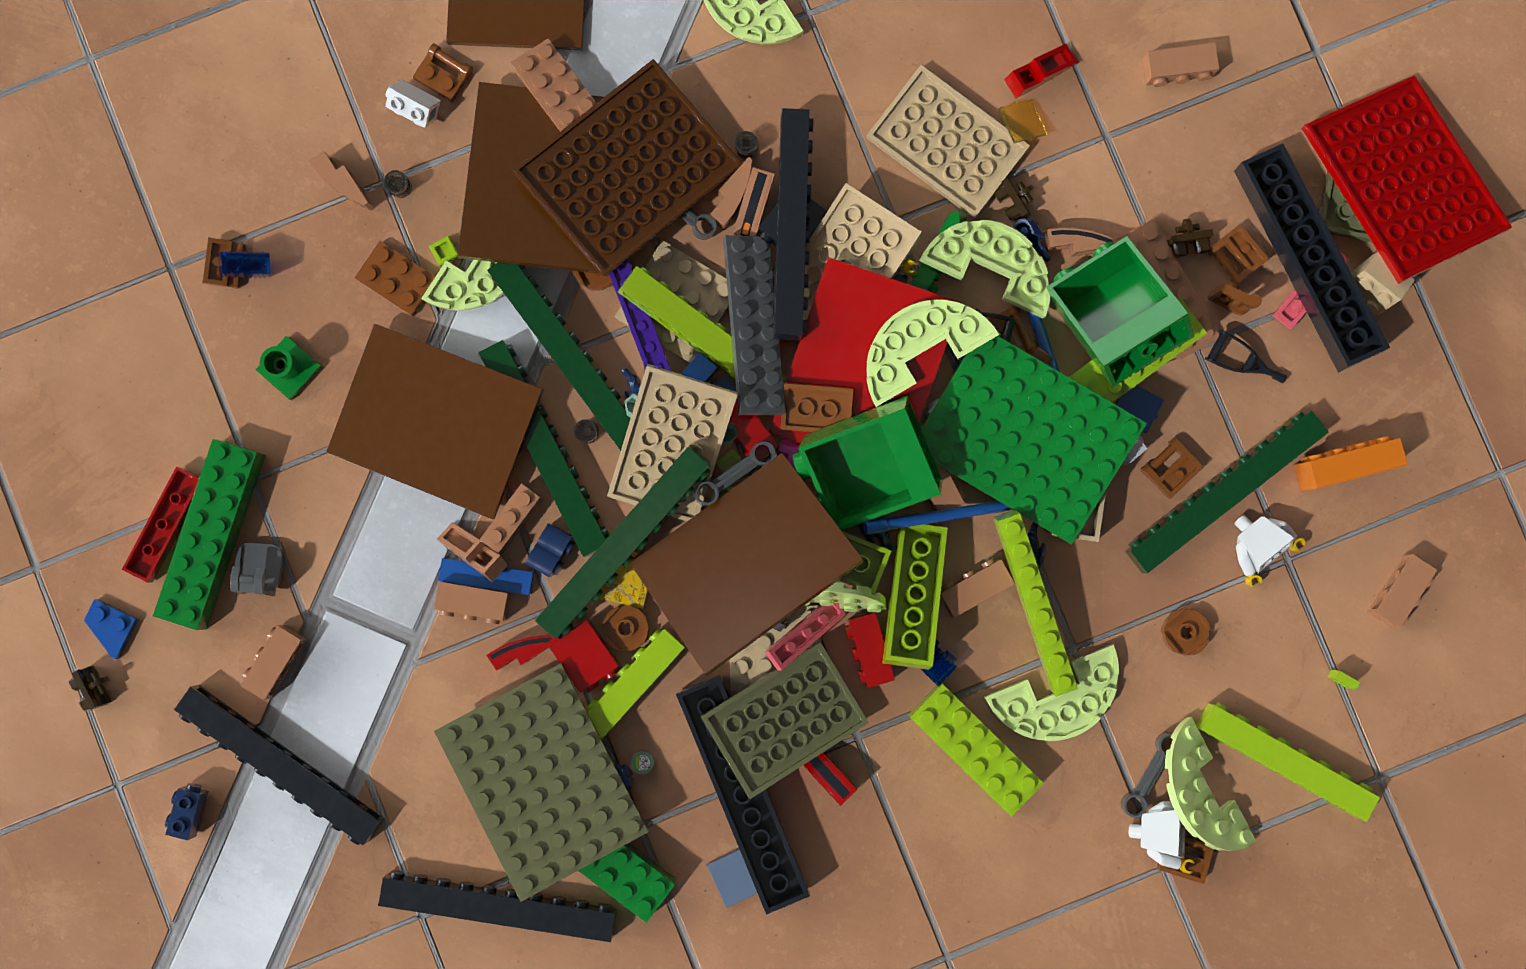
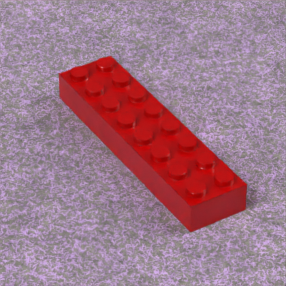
(162, 526)

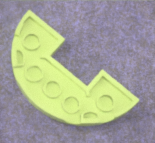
(754, 22)
(999, 250)
(463, 290)
(914, 332)
(851, 599)
(1064, 715)
(1192, 799)

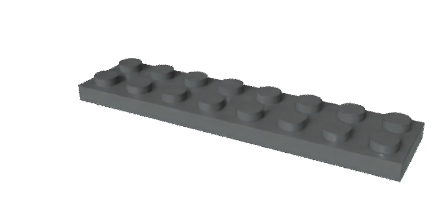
(751, 321)

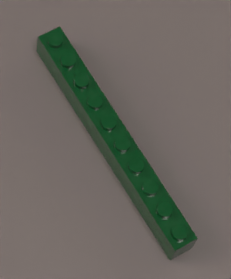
(563, 348)
(552, 461)
(1226, 491)
(621, 543)

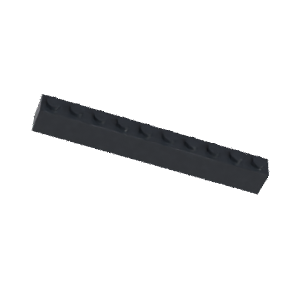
(791, 224)
(279, 764)
(497, 906)

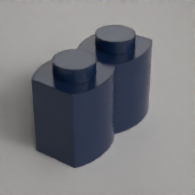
(550, 550)

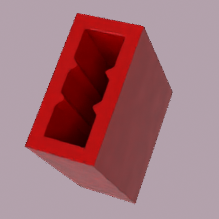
(585, 657)

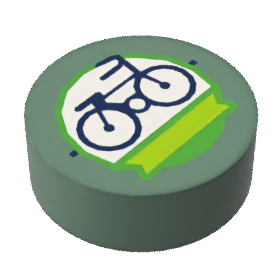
(642, 762)

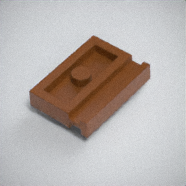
(211, 267)

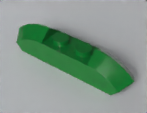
(926, 273)

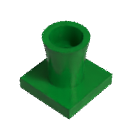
(287, 367)

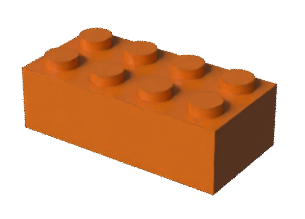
(1350, 463)

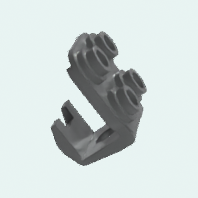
(257, 569)

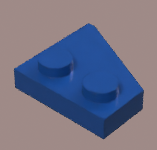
(110, 626)

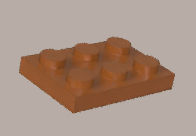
(395, 278)
(815, 406)

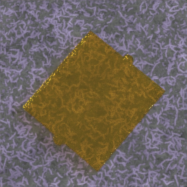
(1022, 121)

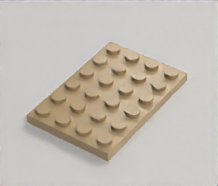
(947, 141)
(860, 235)
(666, 420)

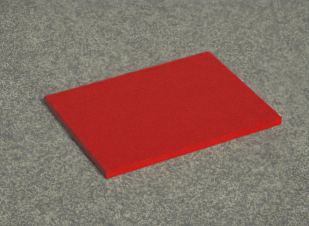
(1406, 178)
(841, 329)

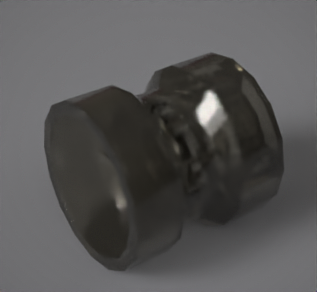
(746, 149)
(394, 180)
(583, 432)

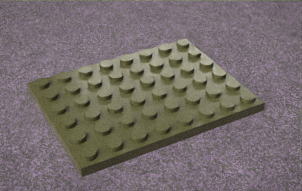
(541, 782)

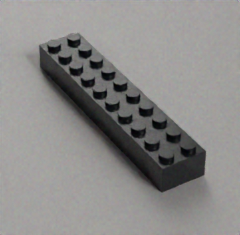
(1311, 258)
(751, 820)

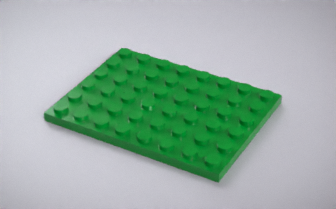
(1029, 436)

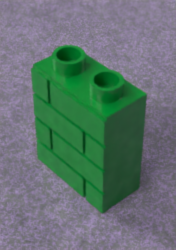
(1120, 310)
(869, 464)

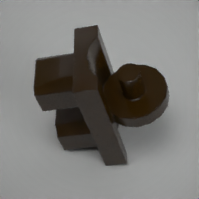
(1008, 190)
(1200, 239)
(91, 687)

